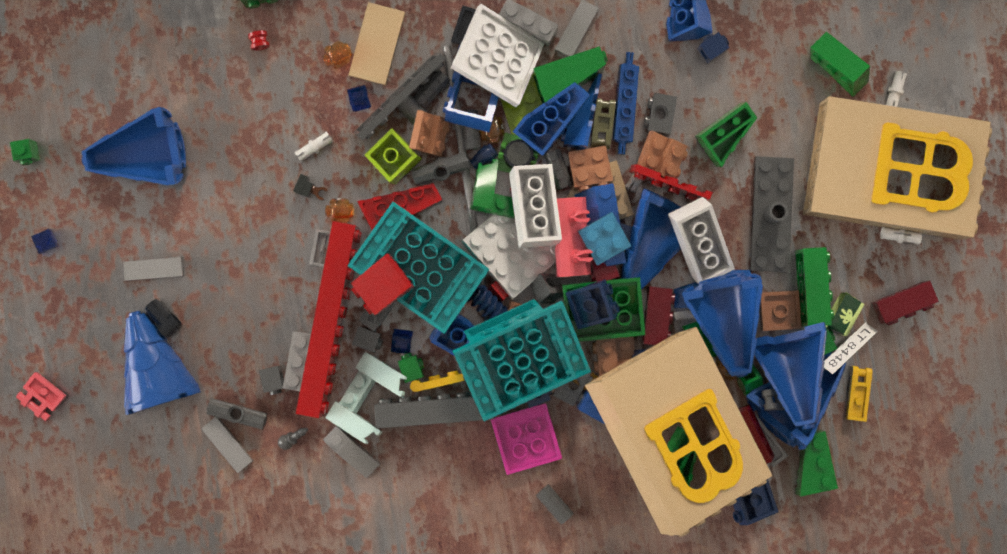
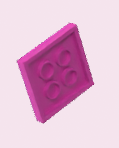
(526, 438)

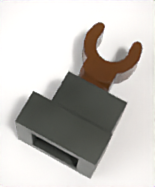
(305, 188)

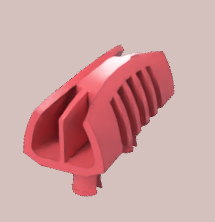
(571, 253)

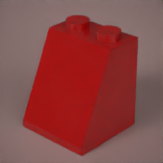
(381, 285)

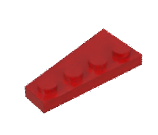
(689, 190)
(412, 200)

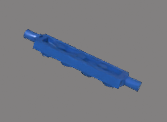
(625, 103)

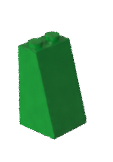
(560, 74)

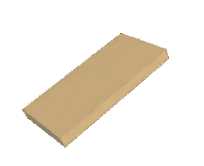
(376, 43)

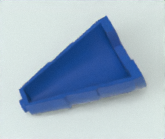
(141, 150)
(651, 238)
(728, 317)
(152, 367)
(795, 371)
(779, 421)

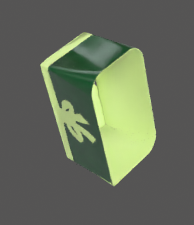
(846, 311)

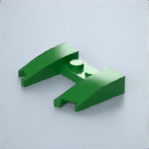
(483, 194)

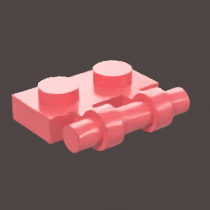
(45, 392)

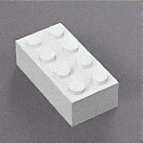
(535, 206)
(701, 240)

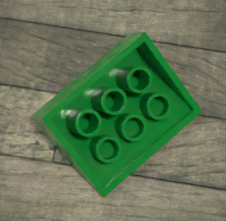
(630, 316)

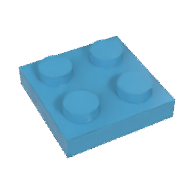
(604, 238)

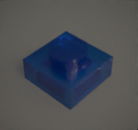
(44, 241)

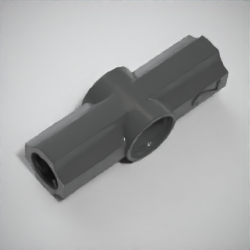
(451, 164)
(225, 411)

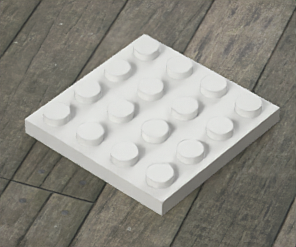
(497, 55)
(497, 248)

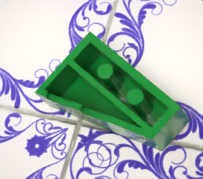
(840, 63)
(725, 133)
(687, 462)
(816, 467)

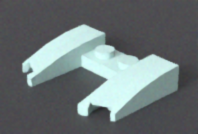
(345, 412)

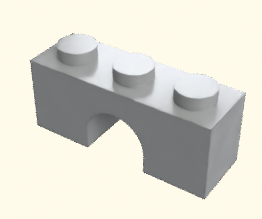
(529, 21)
(296, 360)

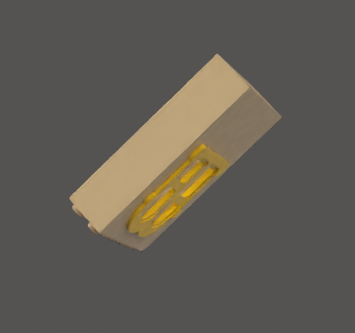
(855, 159)
(655, 393)

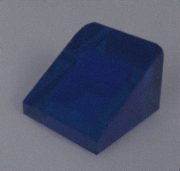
(359, 98)
(401, 341)

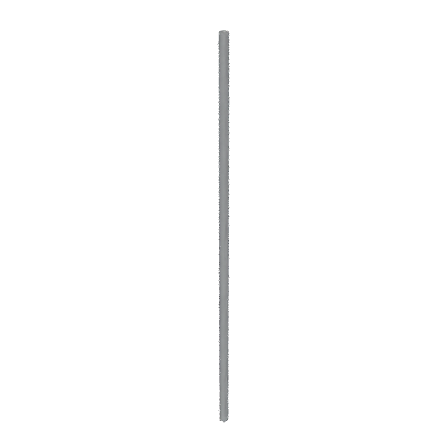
(459, 134)

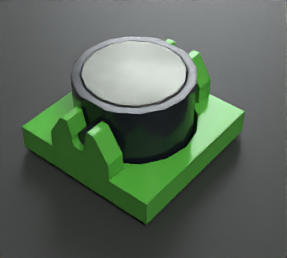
(515, 153)

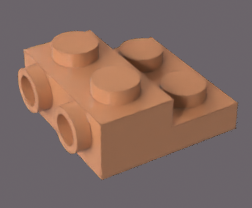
(429, 133)
(663, 154)
(590, 168)
(612, 353)

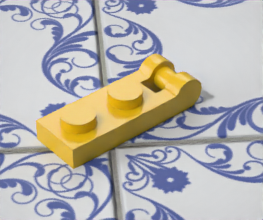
(436, 381)
(858, 394)

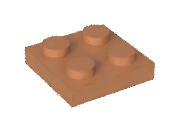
(780, 310)

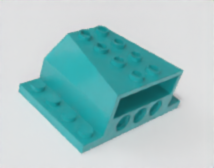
(437, 268)
(520, 356)

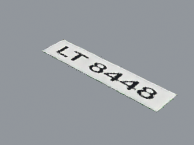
(849, 348)

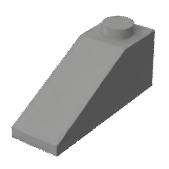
(351, 451)

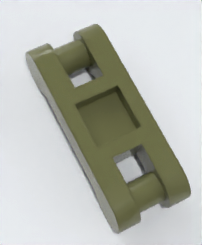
(603, 123)

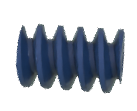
(487, 302)

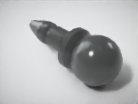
(286, 441)

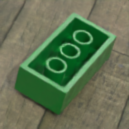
(813, 285)

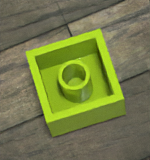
(393, 156)

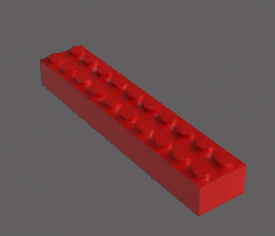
(327, 320)

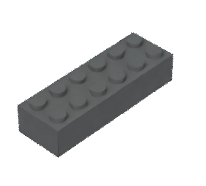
(426, 410)

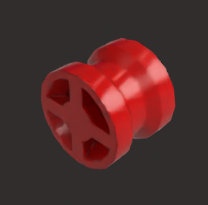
(258, 40)

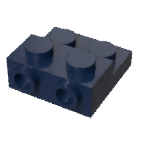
(592, 304)
(755, 506)

